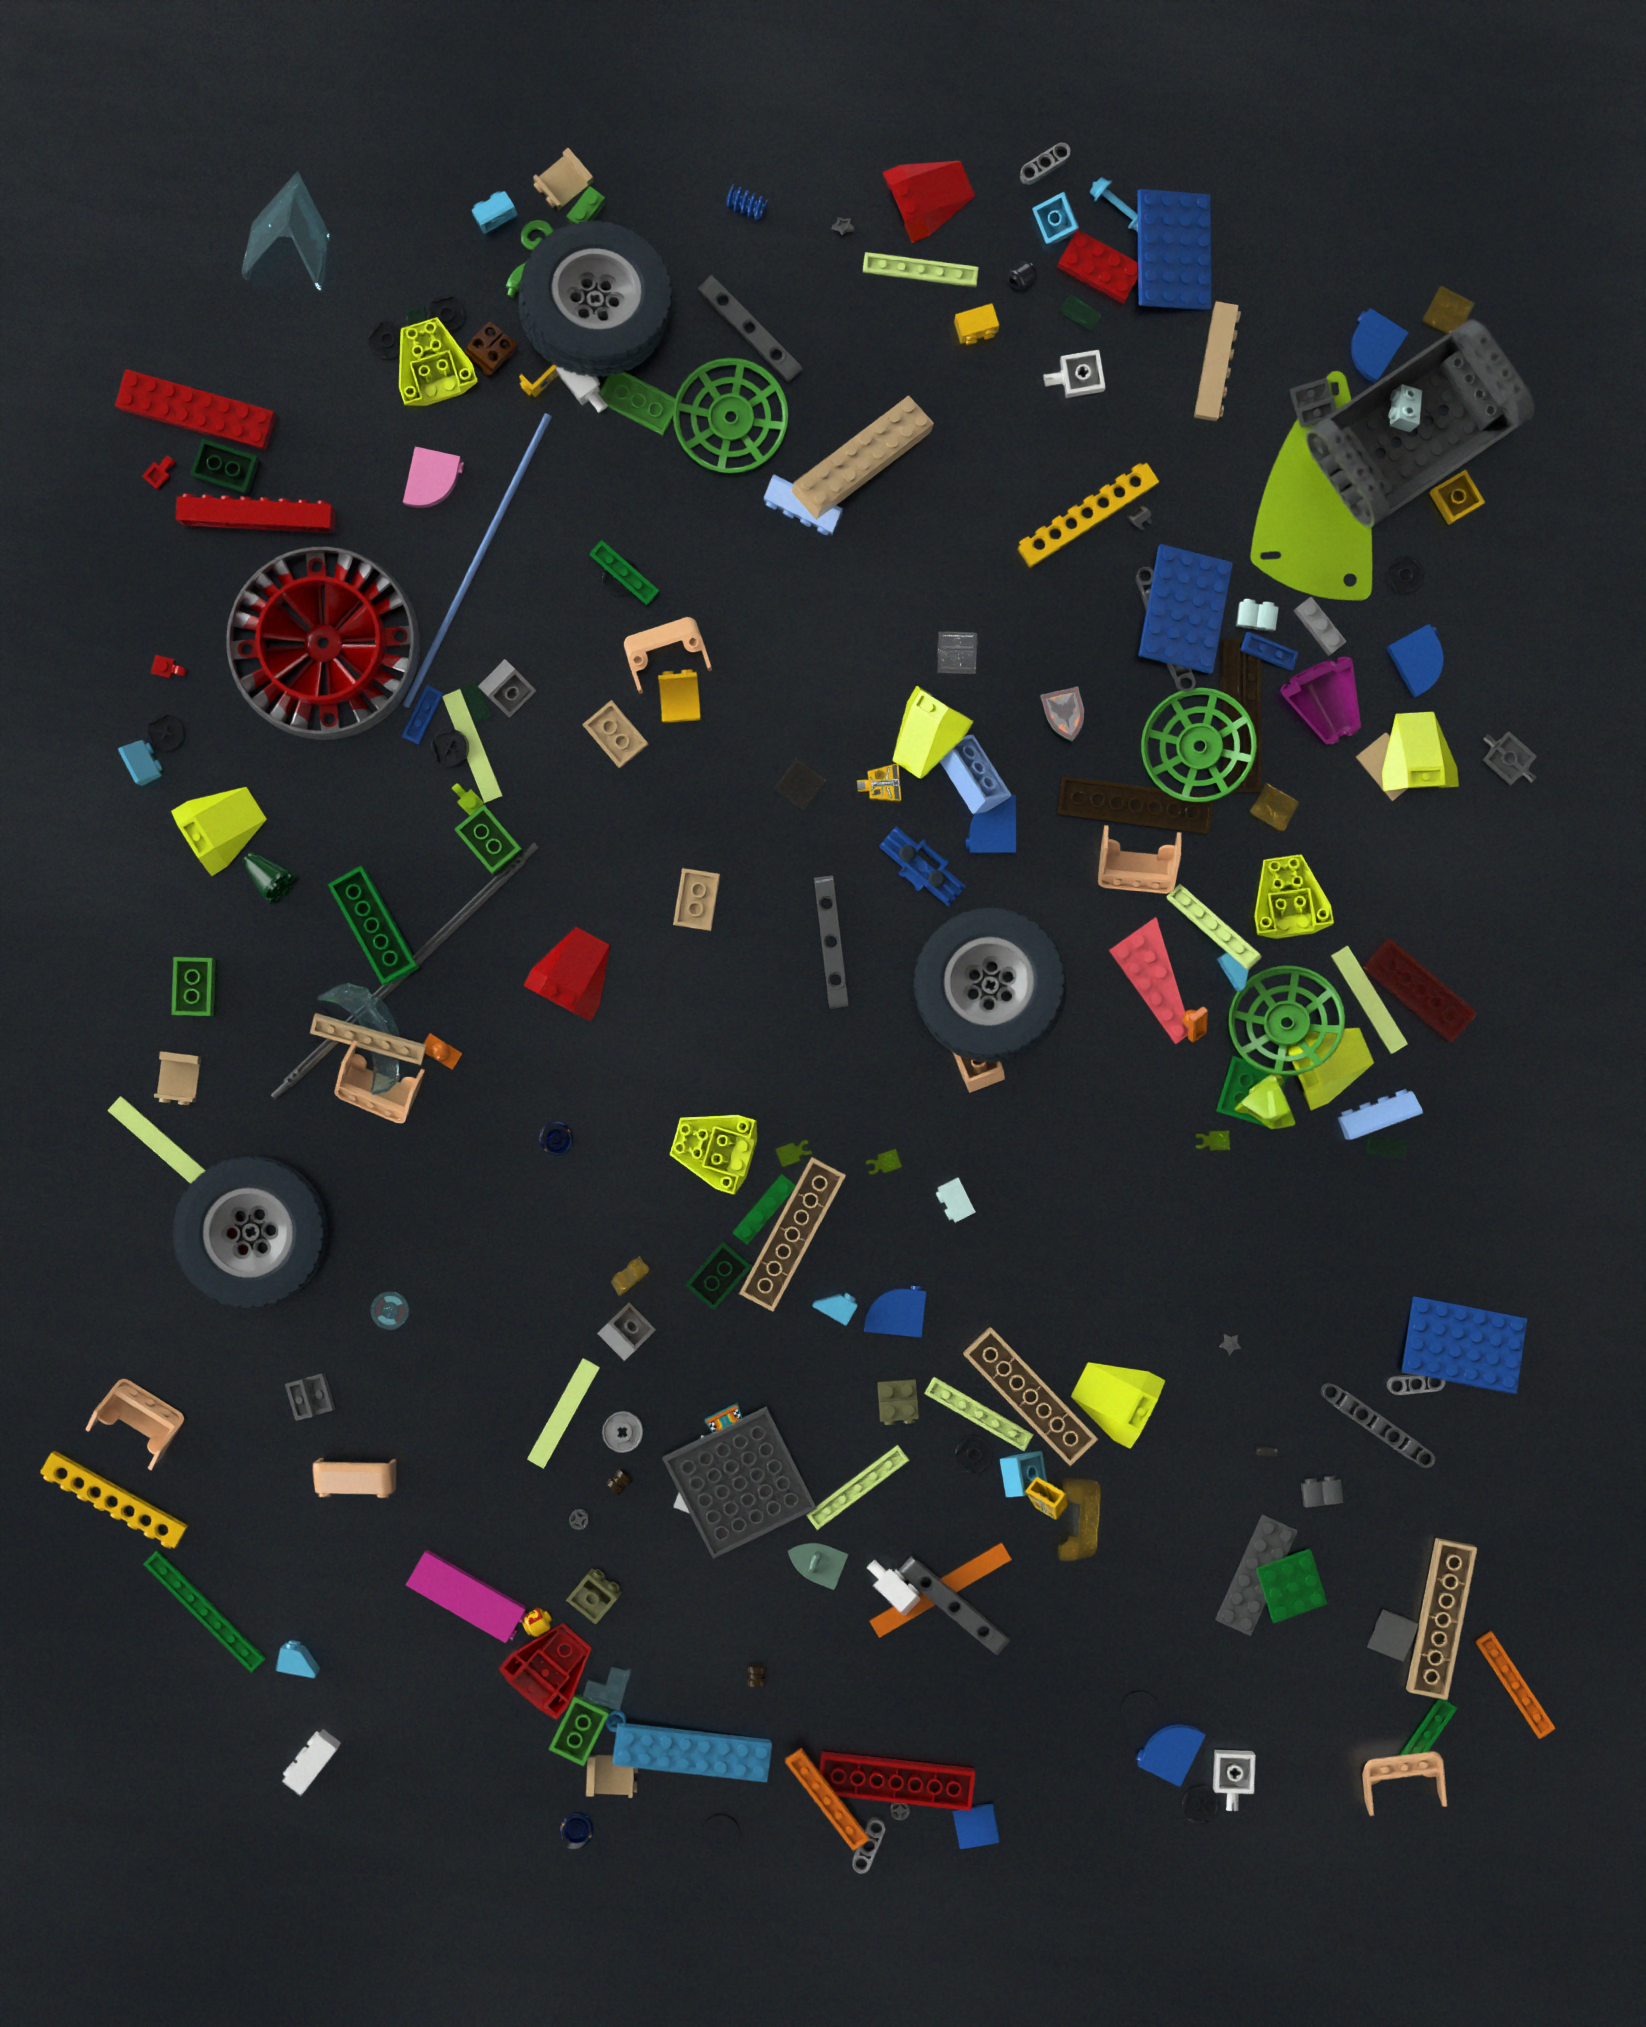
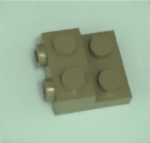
(898, 1401)
(594, 1595)

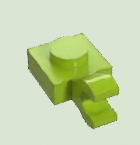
(469, 801)

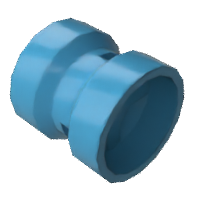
(612, 1719)

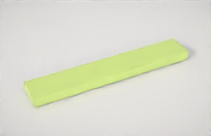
(920, 269)
(476, 756)
(1214, 927)
(1369, 999)
(156, 1139)
(563, 1413)
(978, 1413)
(857, 1487)

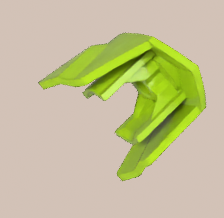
(1268, 1103)

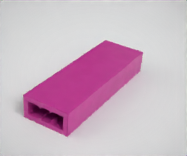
(466, 1596)

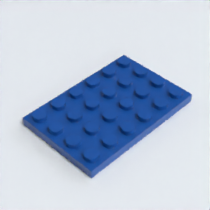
(1174, 249)
(1185, 609)
(1464, 1345)

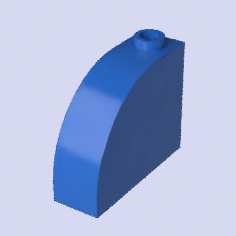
(1375, 344)
(1418, 659)
(994, 830)
(897, 1312)
(1171, 1752)

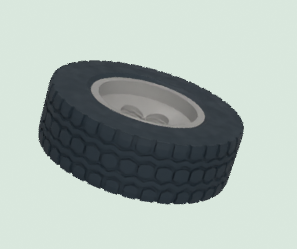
(599, 258)
(969, 946)
(214, 1258)

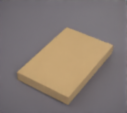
(615, 734)
(1373, 760)
(696, 899)

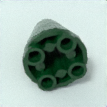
(268, 877)

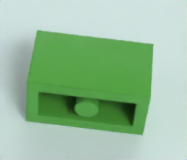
(587, 207)

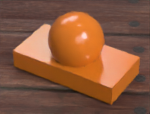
(1196, 1022)
(442, 1051)

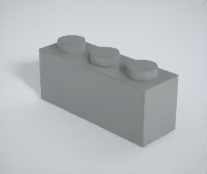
(1319, 626)

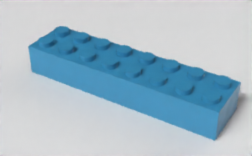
(692, 1752)

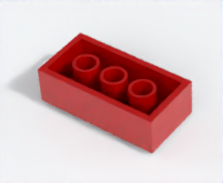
(1099, 266)

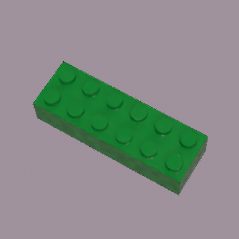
(373, 926)

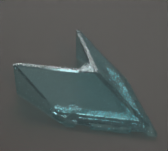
(290, 216)

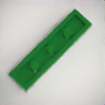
(624, 572)
(764, 1209)
(1430, 1728)

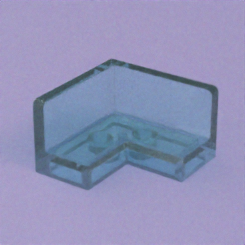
(611, 1693)

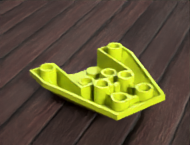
(432, 365)
(928, 733)
(1418, 754)
(219, 826)
(1290, 900)
(1338, 1071)
(716, 1148)
(1118, 1399)

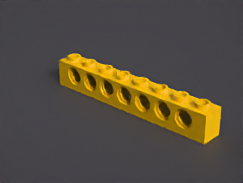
(1141, 472)
(175, 1527)

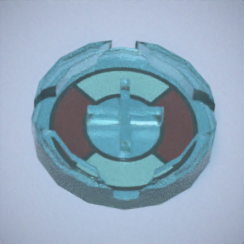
(389, 1310)

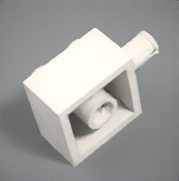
(1073, 383)
(583, 388)
(892, 1586)
(1239, 1782)

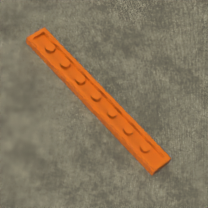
(956, 1580)

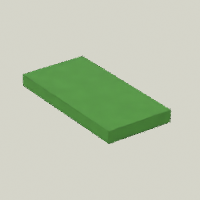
(638, 401)

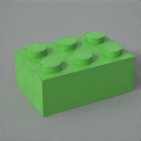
(488, 839)
(193, 986)
(579, 1730)

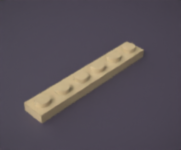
(368, 1039)

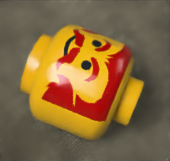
(537, 1622)

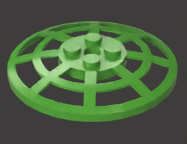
(730, 403)
(1190, 736)
(1286, 1010)

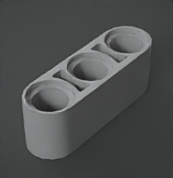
(1049, 155)
(1406, 1388)
(868, 1854)

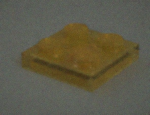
(1447, 310)

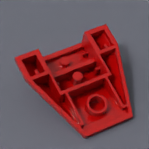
(928, 194)
(572, 973)
(548, 1669)

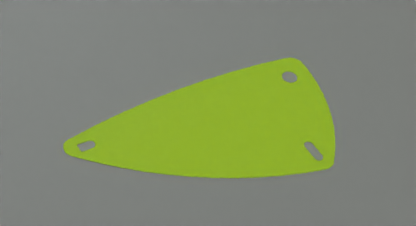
(1311, 523)

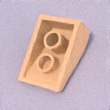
(979, 1074)

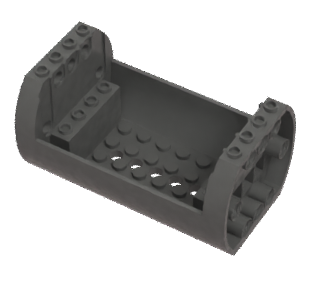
(1456, 372)

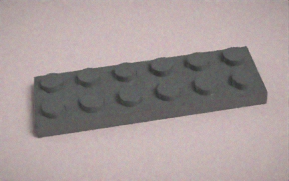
(1245, 1595)

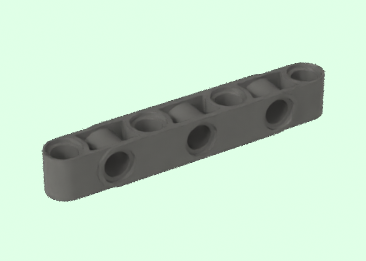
(739, 318)
(1177, 672)
(830, 928)
(1378, 1425)
(943, 1596)

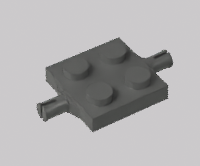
(1509, 758)

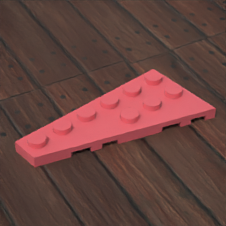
(1150, 971)

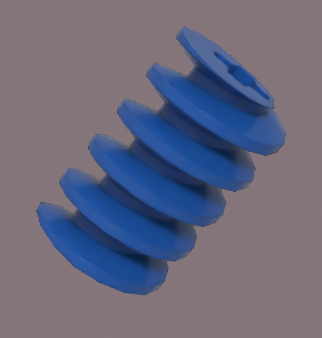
(746, 203)

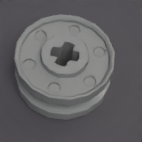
(611, 1431)

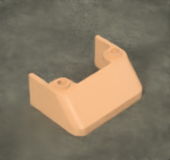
(683, 629)
(1138, 870)
(355, 1086)
(142, 1412)
(354, 1478)
(1428, 1764)

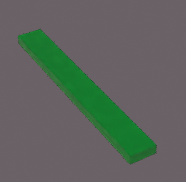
(204, 1611)

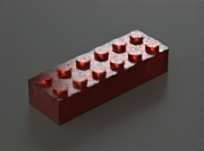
(1419, 990)

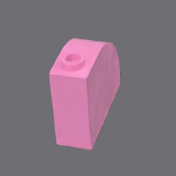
(431, 477)

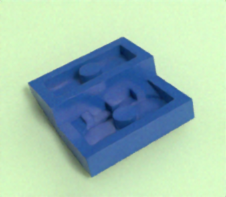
(976, 1826)

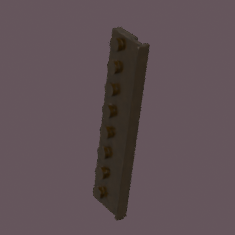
(1242, 681)

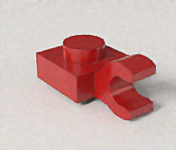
(157, 474)
(165, 667)

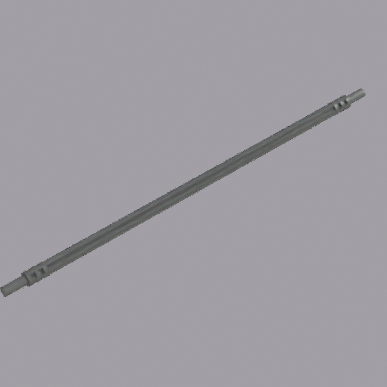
(299, 1072)

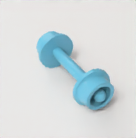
(1100, 189)

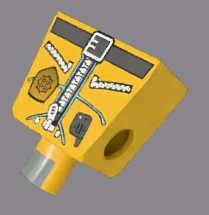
(882, 784)
(1050, 1500)

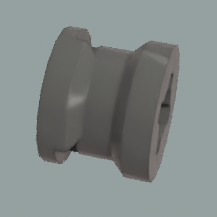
(579, 1522)
(900, 1812)

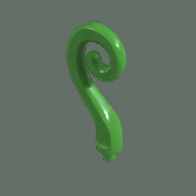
(514, 280)

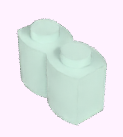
(1257, 616)

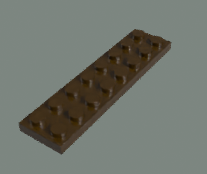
(1133, 805)

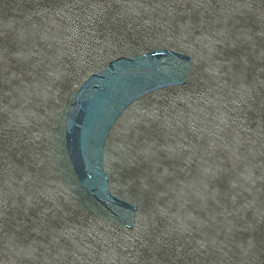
(375, 1015)

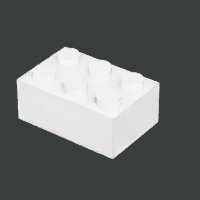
(310, 1761)

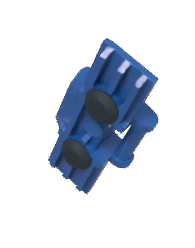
(919, 872)

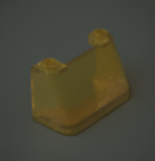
(1089, 1496)

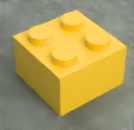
(976, 324)
(1457, 497)

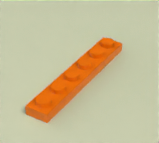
(1515, 1684)
(827, 1799)

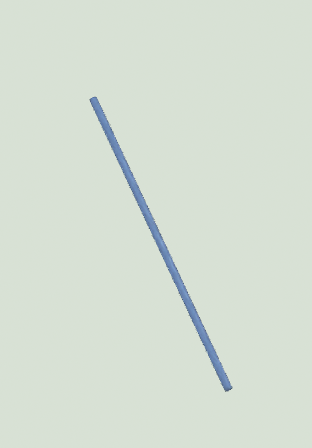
(477, 560)

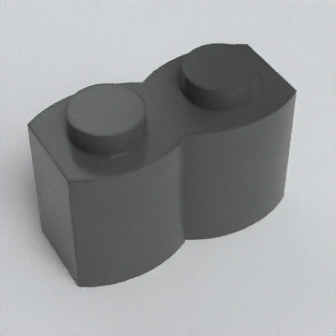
(1321, 1492)

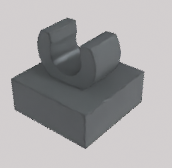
(1139, 515)

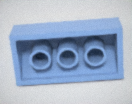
(780, 496)
(975, 776)
(1379, 1115)

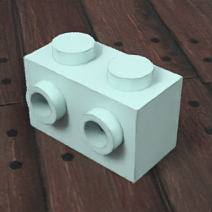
(1405, 408)
(955, 1199)

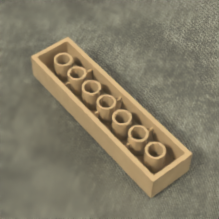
(862, 457)
(792, 1234)
(1030, 1396)
(1441, 1618)

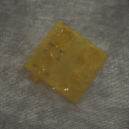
(1274, 807)
(624, 1280)

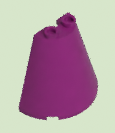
(1326, 698)

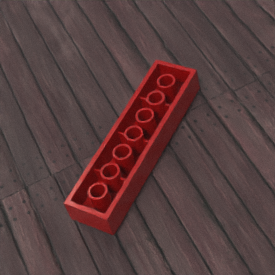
(195, 410)
(256, 514)
(898, 1780)

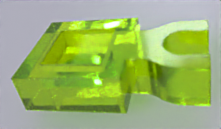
(1216, 1140)
(790, 1154)
(887, 1162)

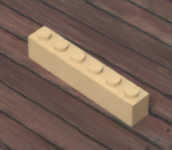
(1216, 361)

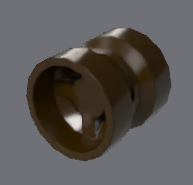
(619, 1481)
(756, 1676)

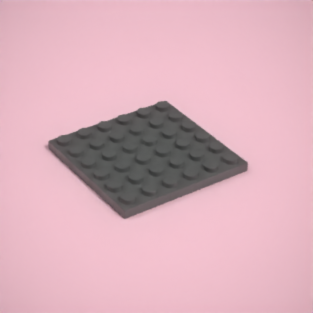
(739, 1482)

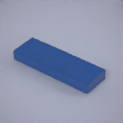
(1269, 651)
(422, 715)

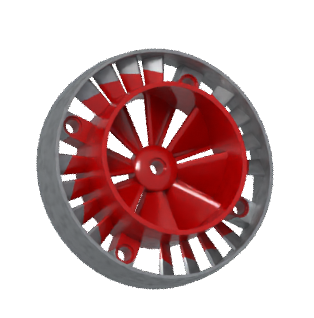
(364, 625)

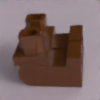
(489, 350)

